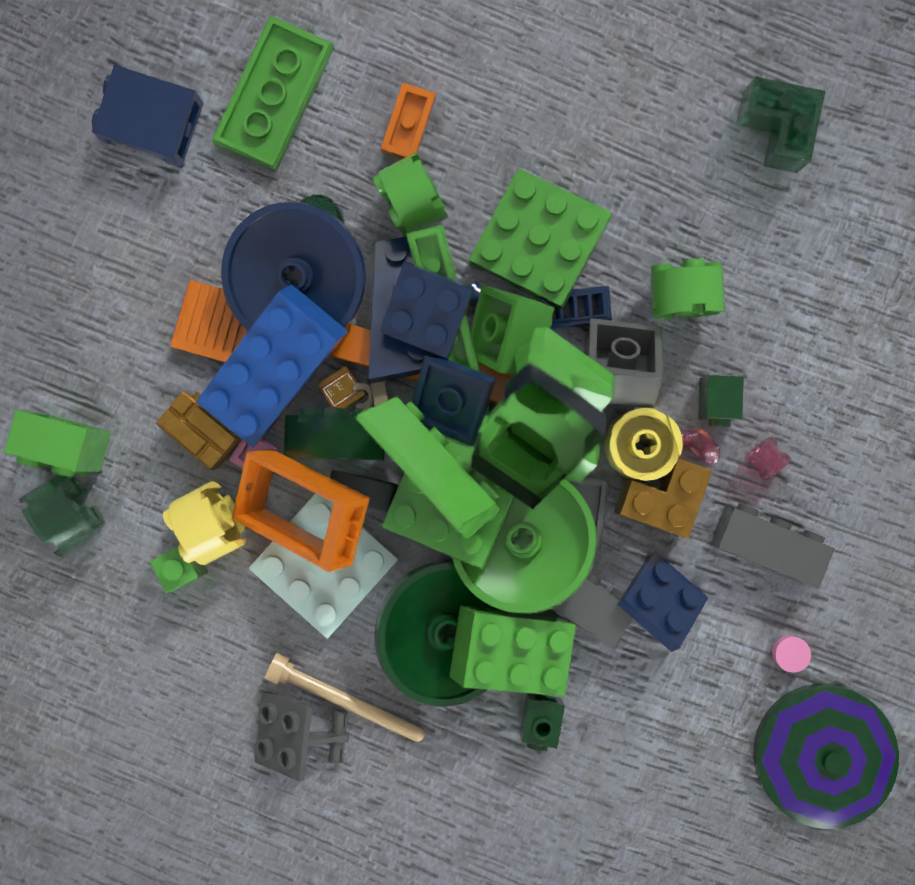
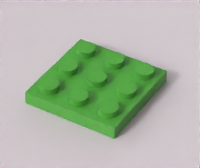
(540, 238)
(421, 521)

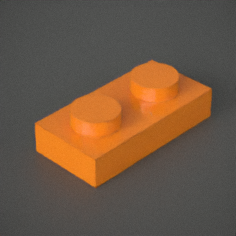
(408, 121)

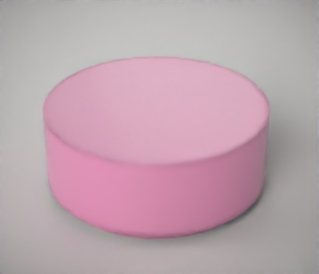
(791, 653)

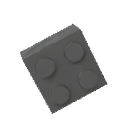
(630, 354)

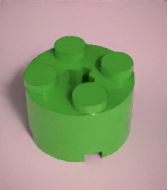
(411, 194)
(687, 290)

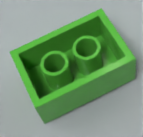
(512, 651)

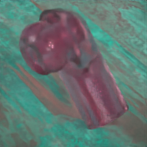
(702, 445)

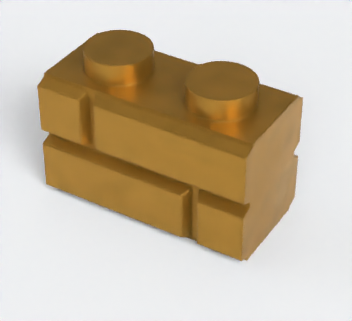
(198, 430)

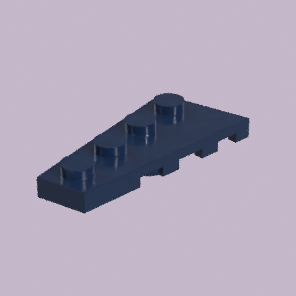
(390, 356)

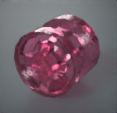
(767, 458)

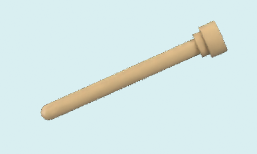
(283, 671)

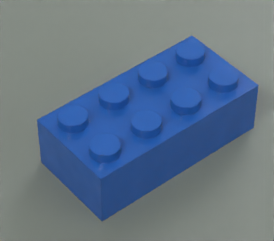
(271, 365)

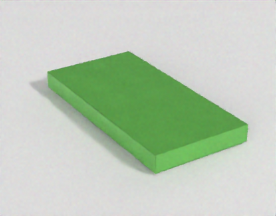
(273, 93)

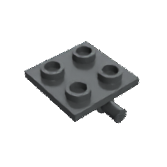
(286, 735)

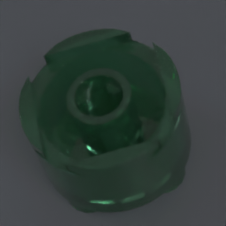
(61, 514)

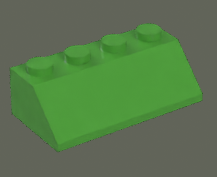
(430, 465)

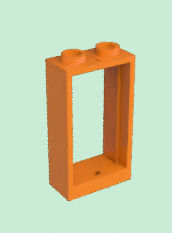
(345, 520)

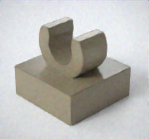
(376, 394)

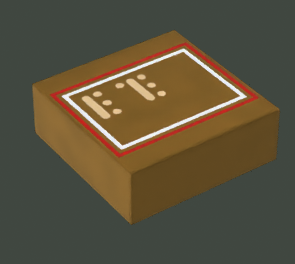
(338, 389)

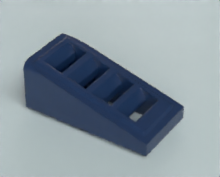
(586, 294)

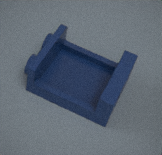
(147, 114)

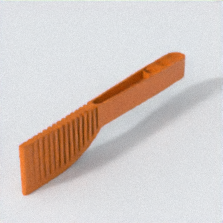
(212, 331)

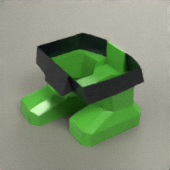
(546, 421)

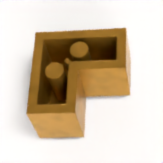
(673, 505)

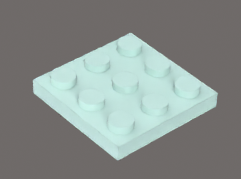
(314, 593)

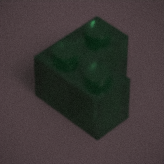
(789, 115)
(329, 435)

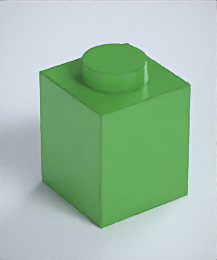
(175, 572)

